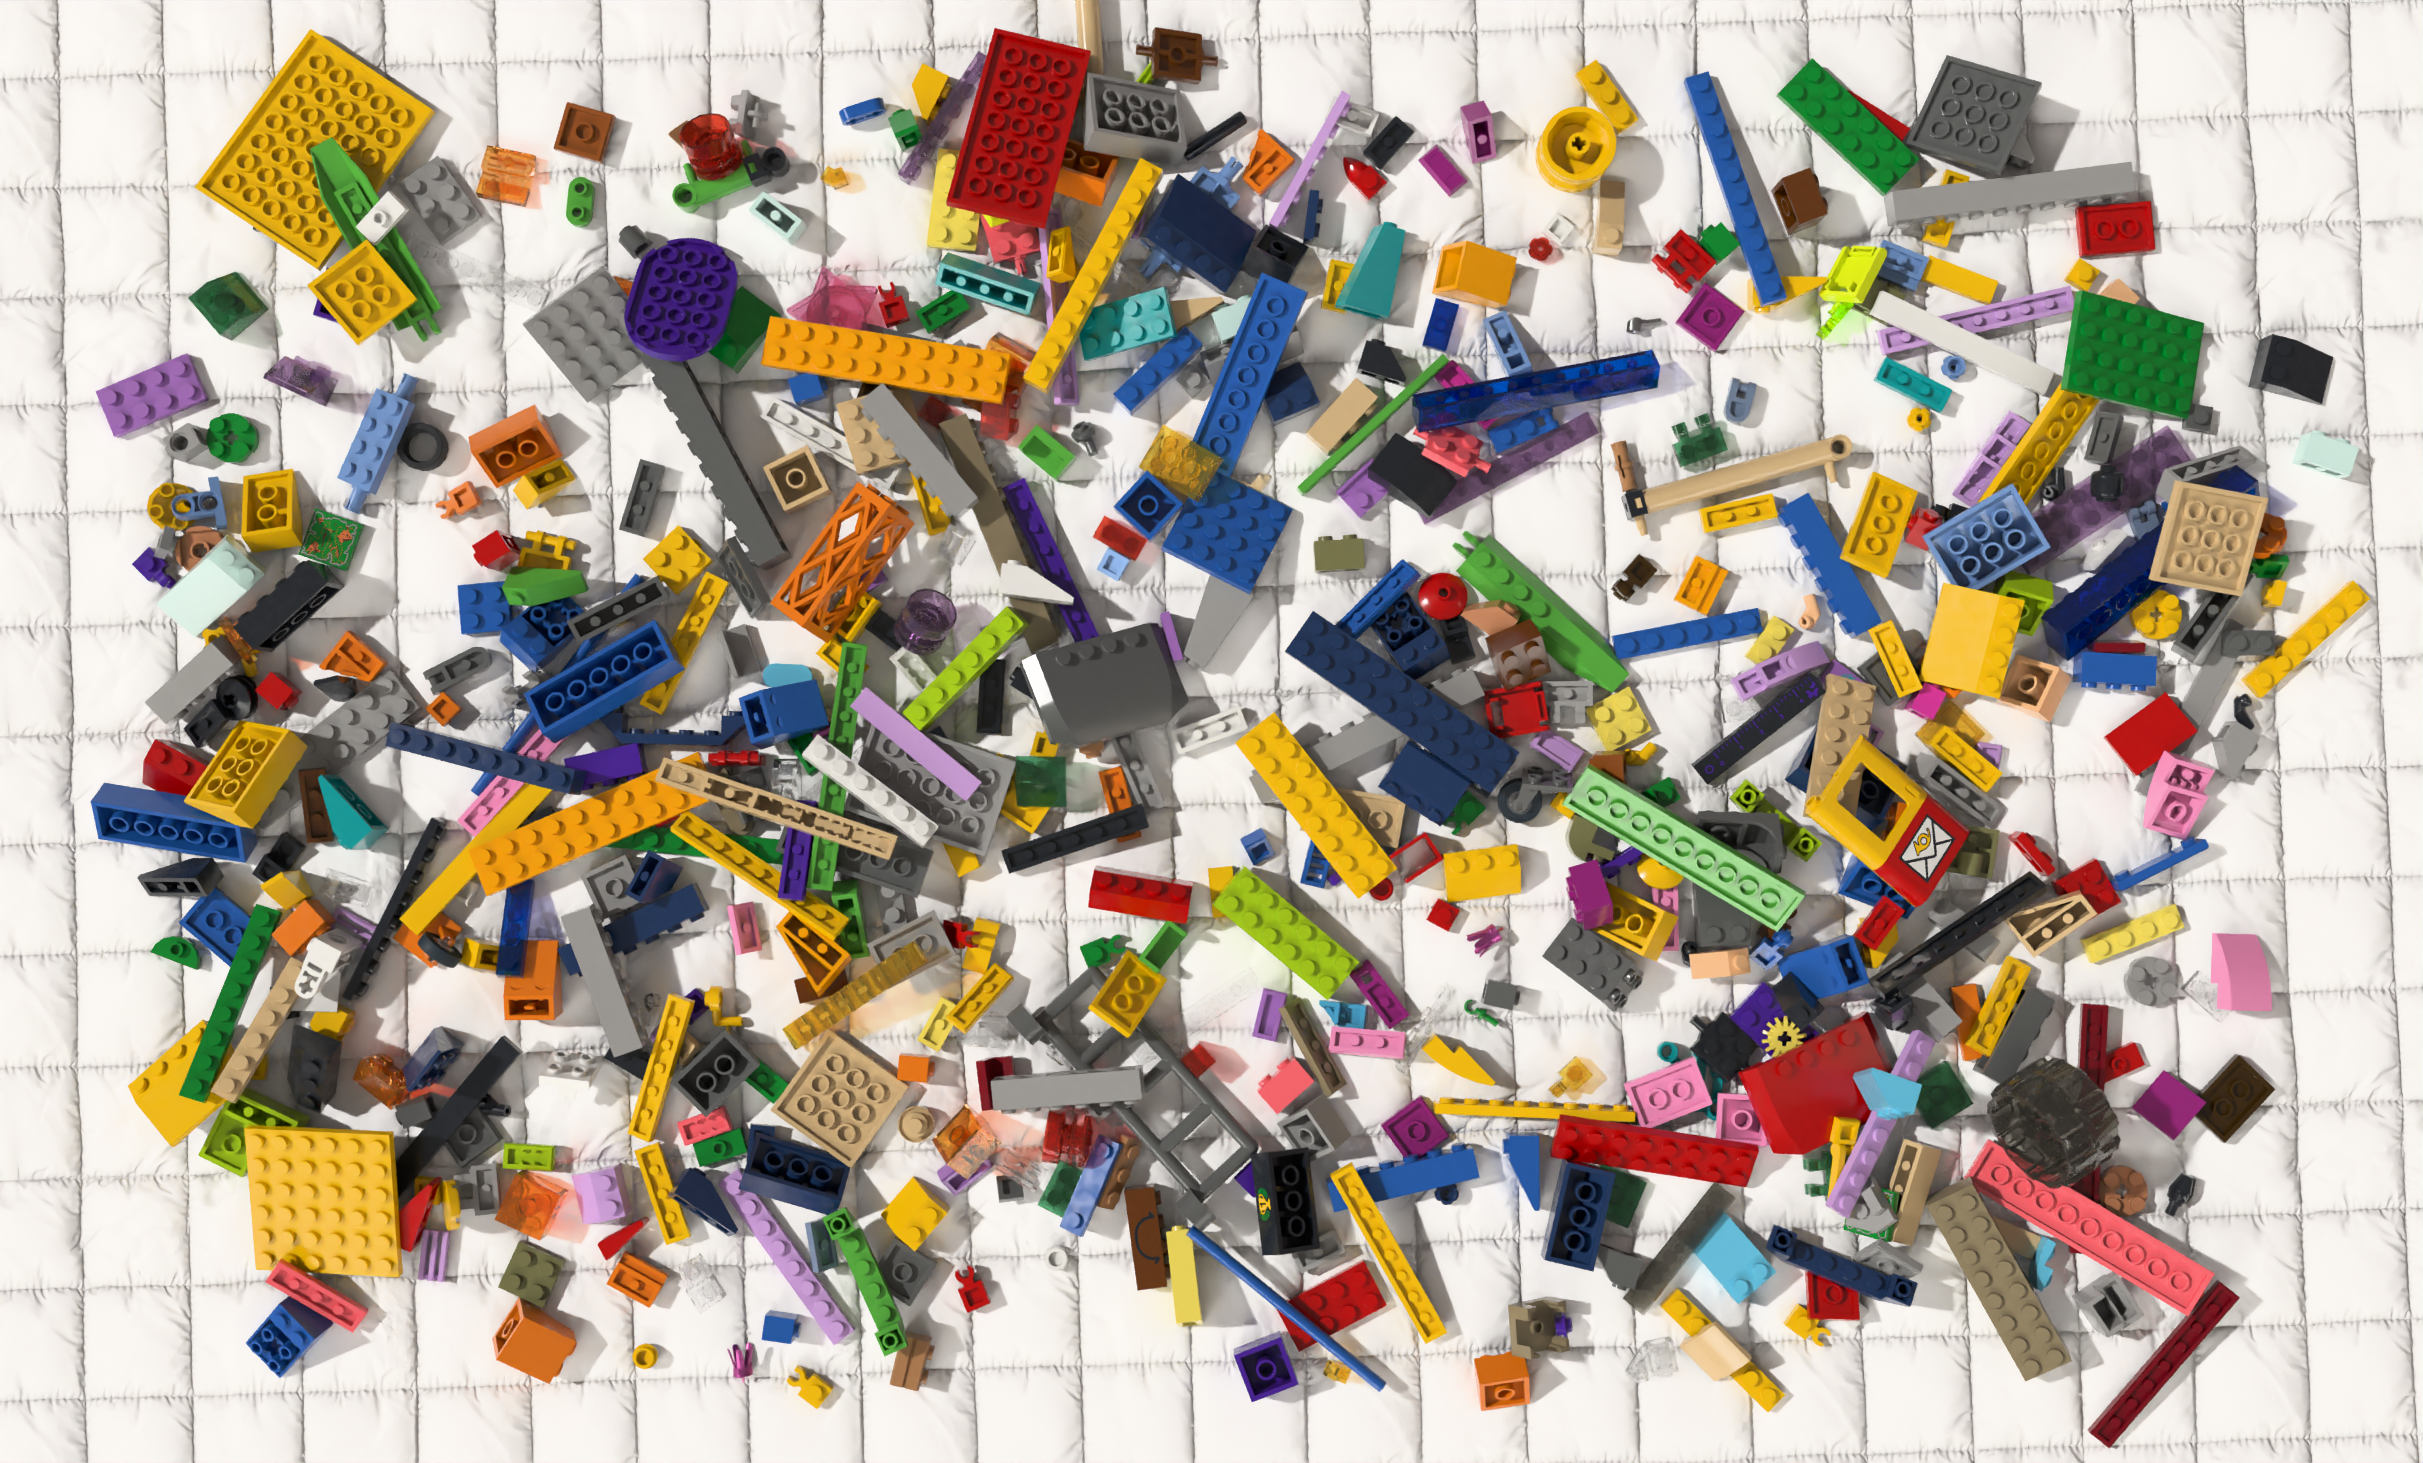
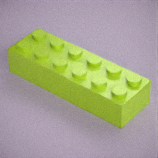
(1285, 932)

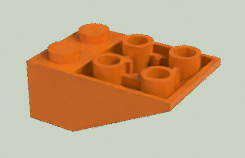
(540, 990)

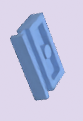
(1902, 266)

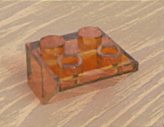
(382, 1079)

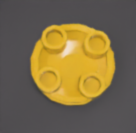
(160, 506)

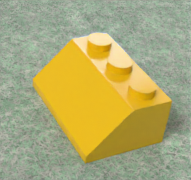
(1481, 872)

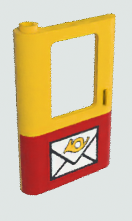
(1919, 843)

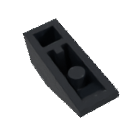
(183, 878)
(1893, 1011)

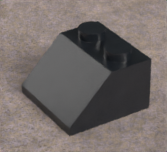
(1274, 255)

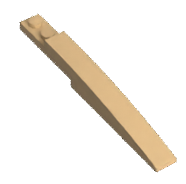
(776, 809)

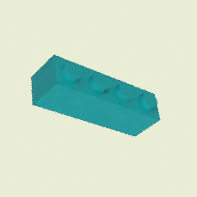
(987, 283)

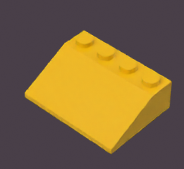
(1971, 640)
(247, 773)
(159, 1087)

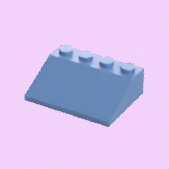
(1986, 540)

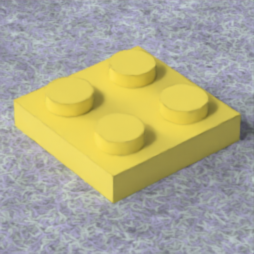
(1618, 719)

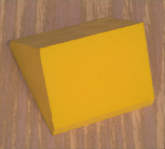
(858, 618)

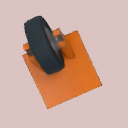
(435, 943)

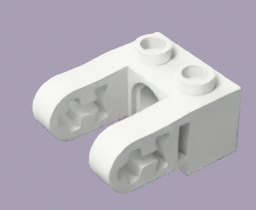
(326, 955)

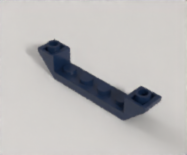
(730, 728)
(1883, 1288)

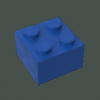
(1148, 506)

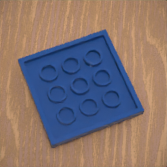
(1228, 532)

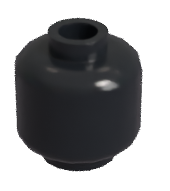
(2107, 484)

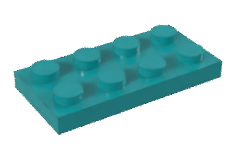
(1128, 324)

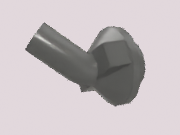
(1083, 432)

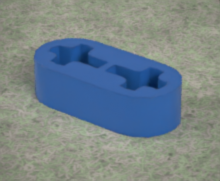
(862, 111)

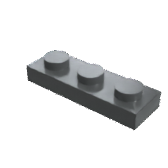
(642, 498)

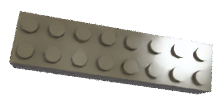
(1998, 1279)

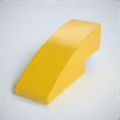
(1456, 1061)

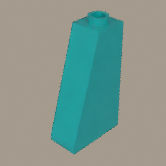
(1374, 275)

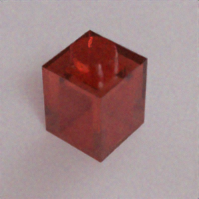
(1198, 1059)

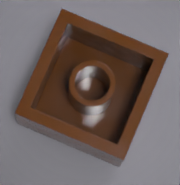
(1800, 201)
(1518, 654)

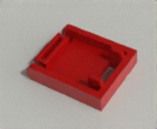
(1521, 710)

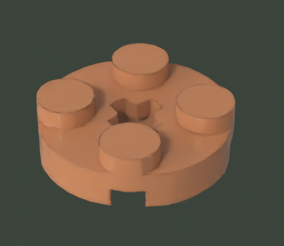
(191, 541)
(2133, 1199)

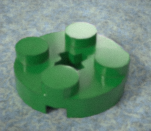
(220, 429)

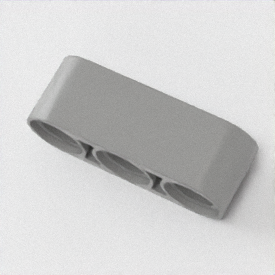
(1947, 913)

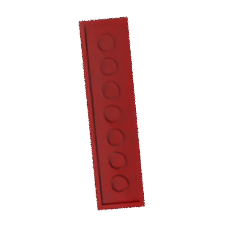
(1653, 1150)

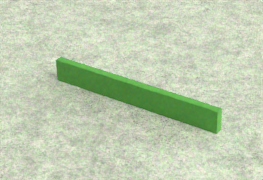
(1368, 429)

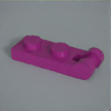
(1379, 995)

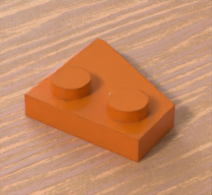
(1266, 164)
(354, 658)

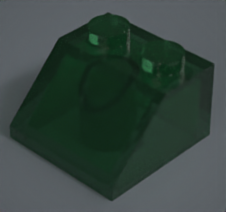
(228, 304)
(1041, 781)

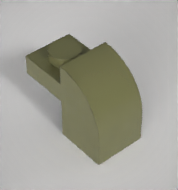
(1579, 841)

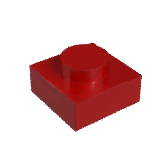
(1442, 914)

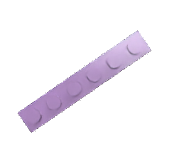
(1315, 153)

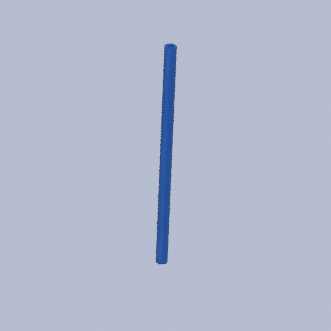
(1286, 1308)

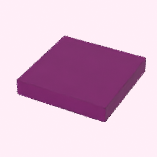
(1709, 317)
(2168, 1105)
(1415, 1129)

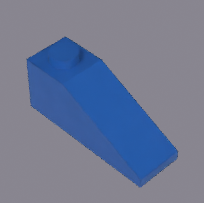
(1523, 1156)

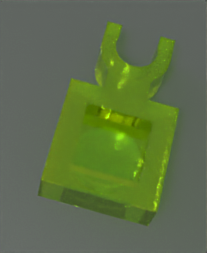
(1837, 313)

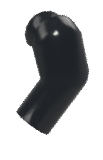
(2057, 485)
(2240, 712)
(1687, 948)
(493, 1108)

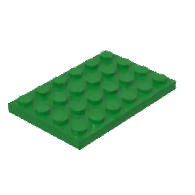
(2132, 355)

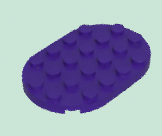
(681, 299)

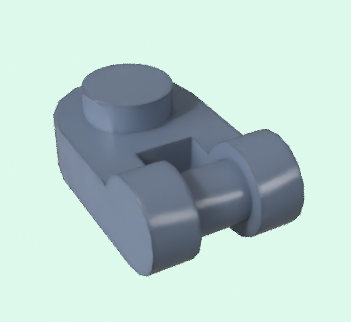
(1736, 408)
(2139, 529)

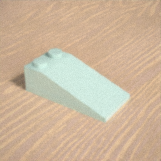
(212, 586)

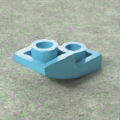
(2039, 1274)

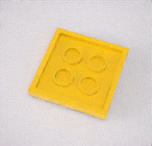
(362, 292)

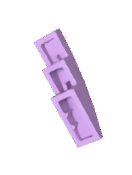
(1990, 459)

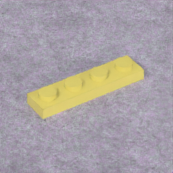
(2132, 933)

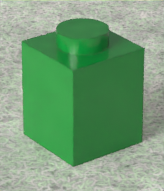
(1718, 242)

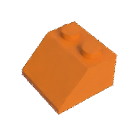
(1501, 1381)

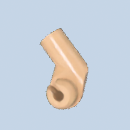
(1811, 613)

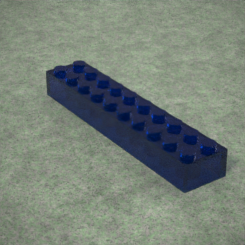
(2118, 586)

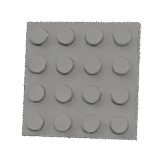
(587, 333)

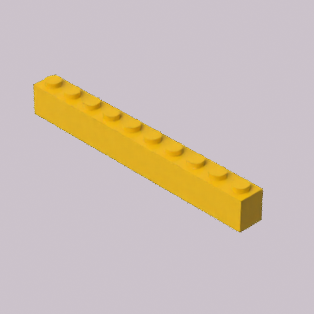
(1093, 276)

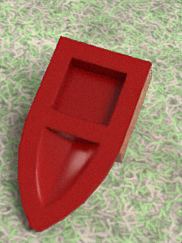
(1363, 177)

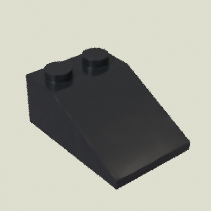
(2291, 369)

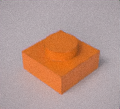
(444, 709)

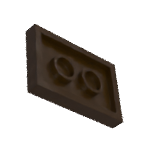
(2232, 1098)

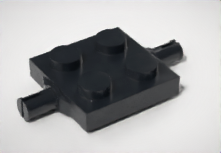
(1722, 1046)

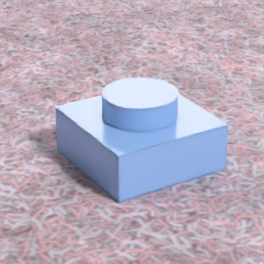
(1113, 564)

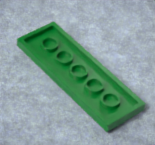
(1847, 127)

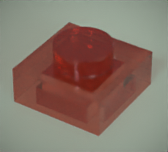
(934, 411)

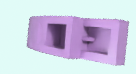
(1779, 670)

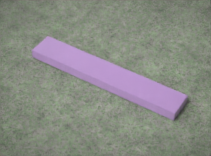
(916, 744)

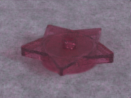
(833, 295)

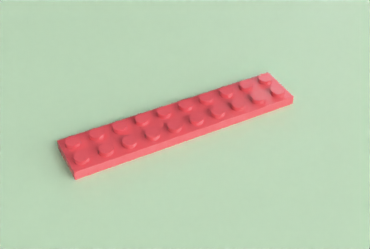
(2092, 1230)

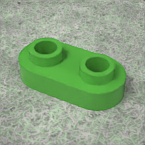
(580, 201)

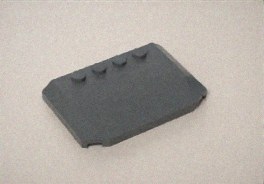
(1105, 686)

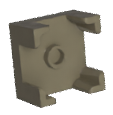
(1534, 1327)

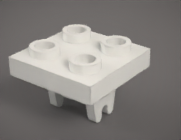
(570, 1072)

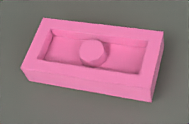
(744, 928)

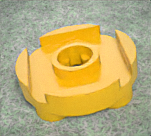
(2166, 625)

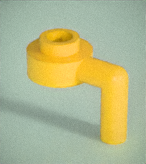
(714, 1000)

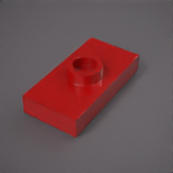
(2122, 1060)

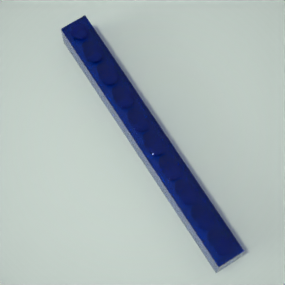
(1535, 391)

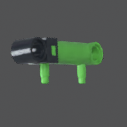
(751, 172)

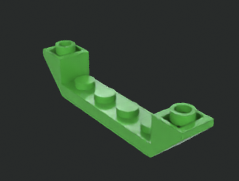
(869, 1279)

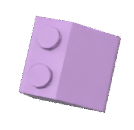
(602, 1194)

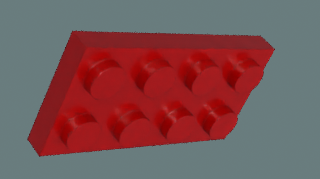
(1335, 1303)

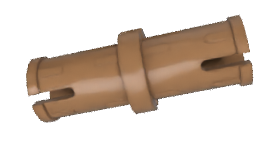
(1624, 466)

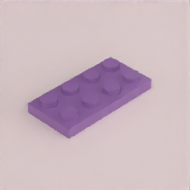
(152, 395)

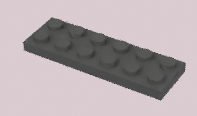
(901, 873)

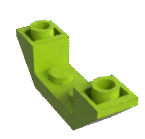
(1797, 839)

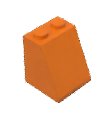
(533, 1342)

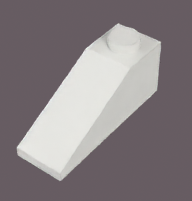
(1026, 584)

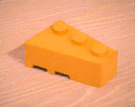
(814, 952)

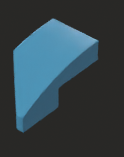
(1346, 1014)

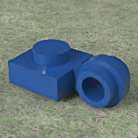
(1769, 953)

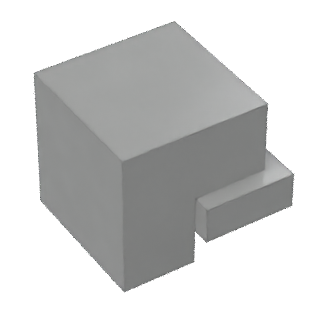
(2108, 1304)

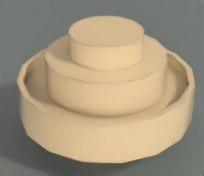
(916, 1124)

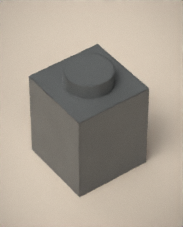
(1500, 994)
(416, 1110)

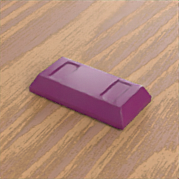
(1443, 170)

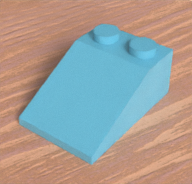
(1733, 1260)

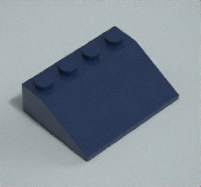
(1199, 235)
(1874, 794)

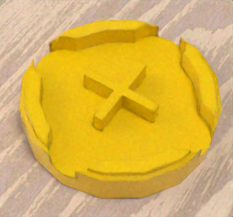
(450, 1205)

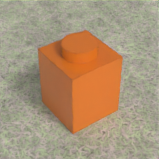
(915, 1067)

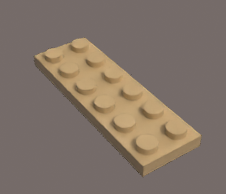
(1842, 719)

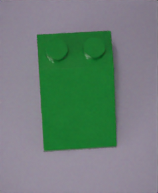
(744, 330)

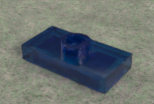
(1440, 325)

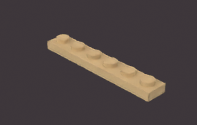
(259, 1034)

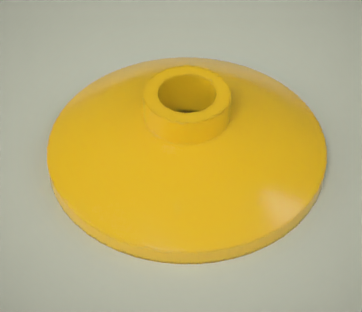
(1657, 875)

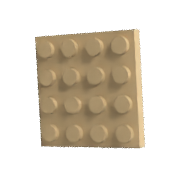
(2208, 538)
(840, 1098)

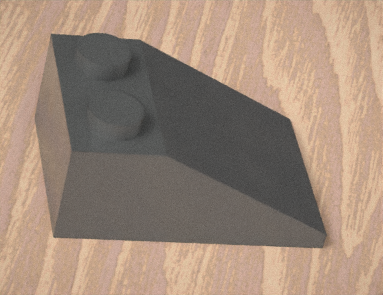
(1718, 921)

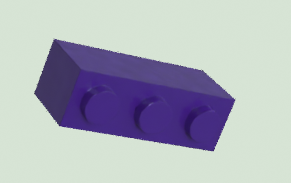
(610, 765)

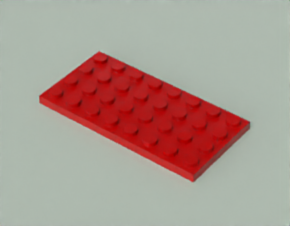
(1019, 128)

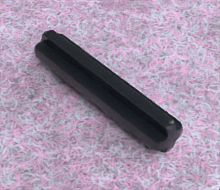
(1215, 135)

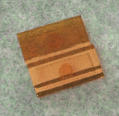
(506, 176)

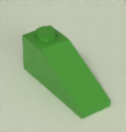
(541, 585)
(848, 901)

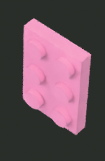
(1668, 1093)

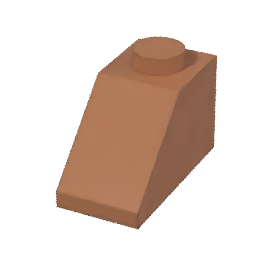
(1492, 615)

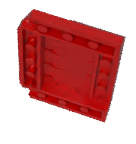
(1813, 1083)

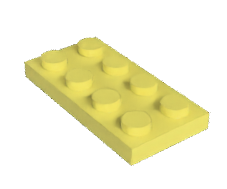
(950, 226)

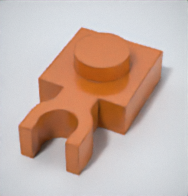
(461, 500)

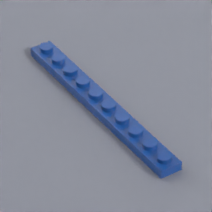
(1735, 189)

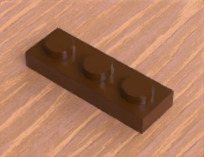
(315, 813)

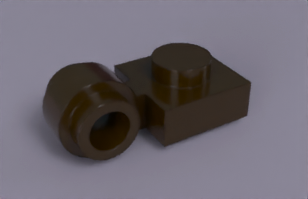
(1638, 574)

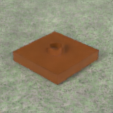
(584, 132)

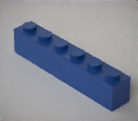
(1832, 574)
(1413, 1174)

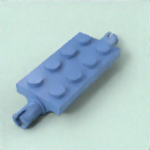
(1217, 187)
(377, 441)

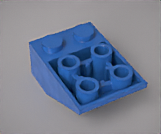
(540, 632)
(783, 713)
(1827, 966)
(287, 1335)

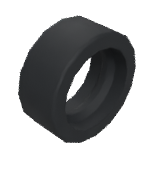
(440, 453)

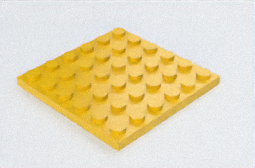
(324, 1199)

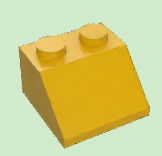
(914, 1213)

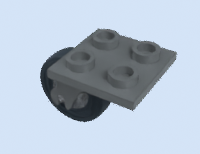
(1521, 797)

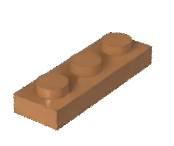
(1120, 1172)

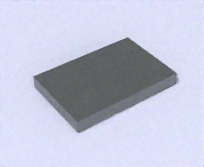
(743, 577)

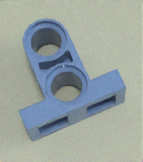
(196, 501)

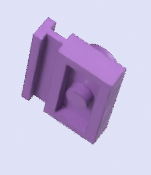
(1360, 492)

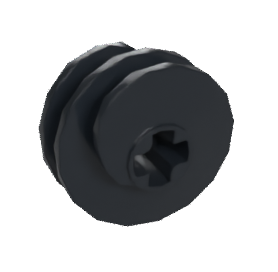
(238, 696)

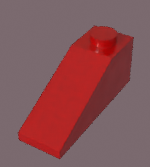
(415, 1215)

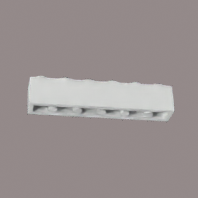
(870, 791)

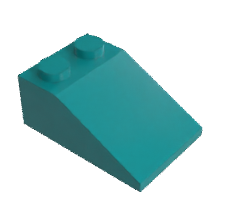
(349, 815)

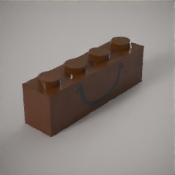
(1145, 1236)

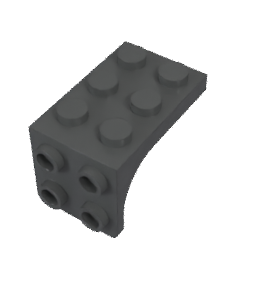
(1748, 831)
(1594, 965)

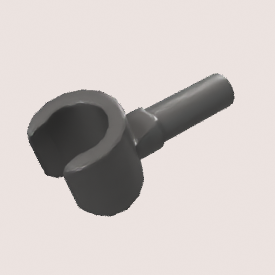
(1634, 325)

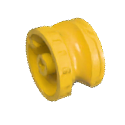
(1575, 149)

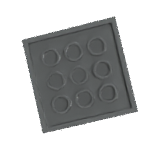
(1974, 115)

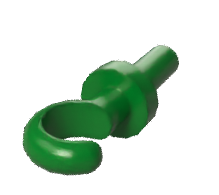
(1482, 1014)

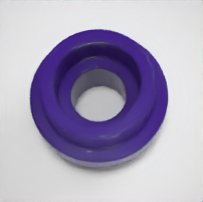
(1563, 1325)

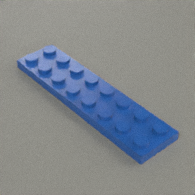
(1249, 370)

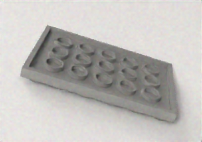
(960, 822)

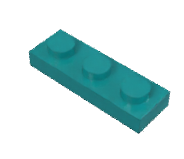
(1912, 385)

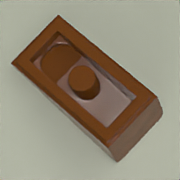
(806, 992)

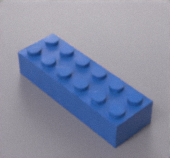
(604, 681)
(167, 823)

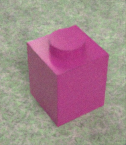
(1925, 701)

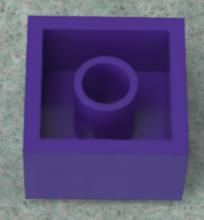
(1265, 1366)

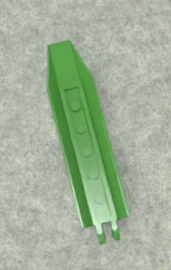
(349, 199)
(1563, 631)

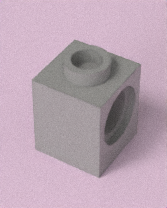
(196, 443)

